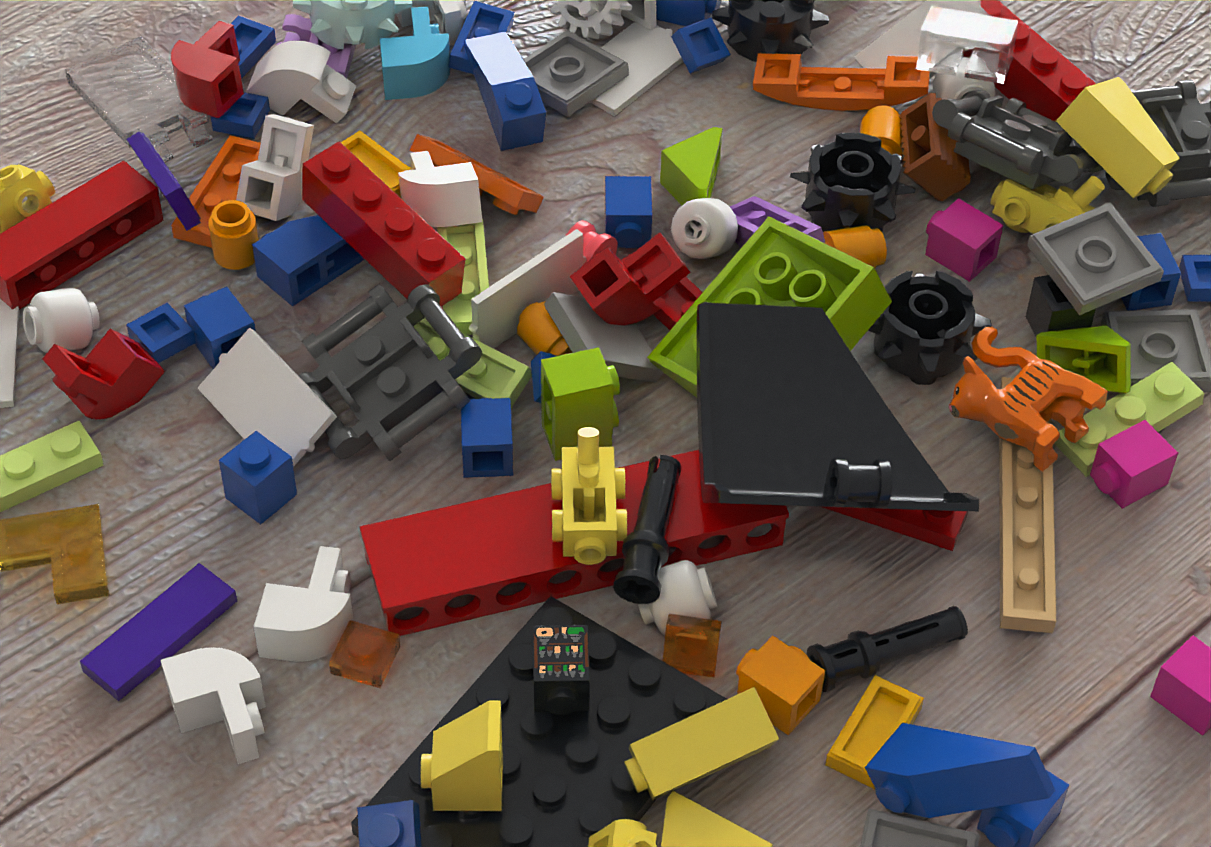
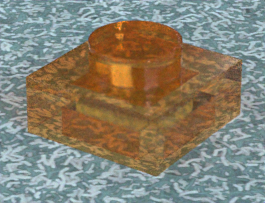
(692, 644)
(364, 654)

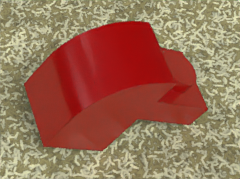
(209, 71)
(627, 289)
(108, 379)

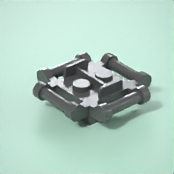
(1188, 131)
(1012, 140)
(390, 371)

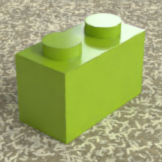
(578, 395)

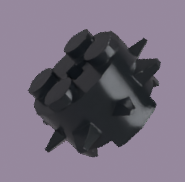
(770, 26)
(852, 183)
(927, 326)

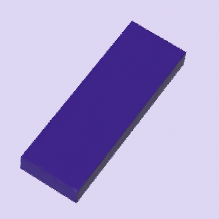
(164, 180)
(158, 631)

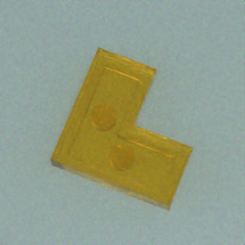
(65, 539)

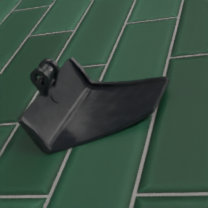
(798, 418)

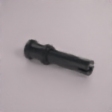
(646, 546)
(865, 653)

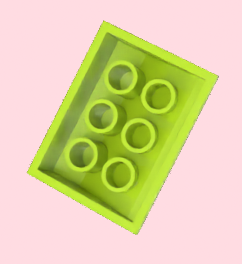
(780, 270)

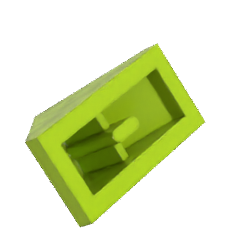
(692, 166)
(1090, 352)

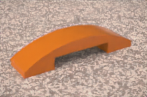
(839, 88)

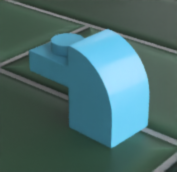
(415, 63)

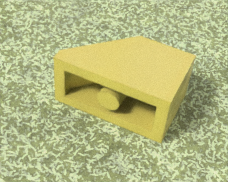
(467, 762)

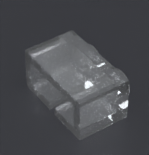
(951, 31)

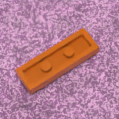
(216, 186)
(508, 193)

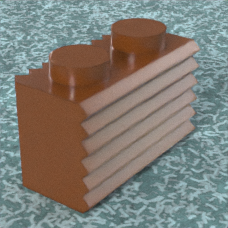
(930, 152)

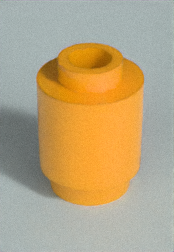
(884, 124)
(232, 234)
(859, 242)
(540, 331)

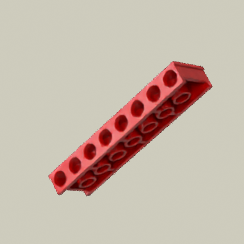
(509, 540)

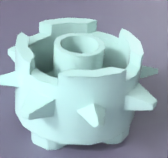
(352, 20)

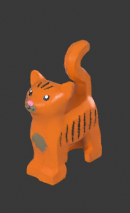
(1029, 401)

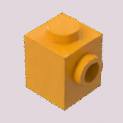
(784, 681)

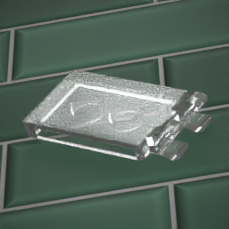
(136, 93)

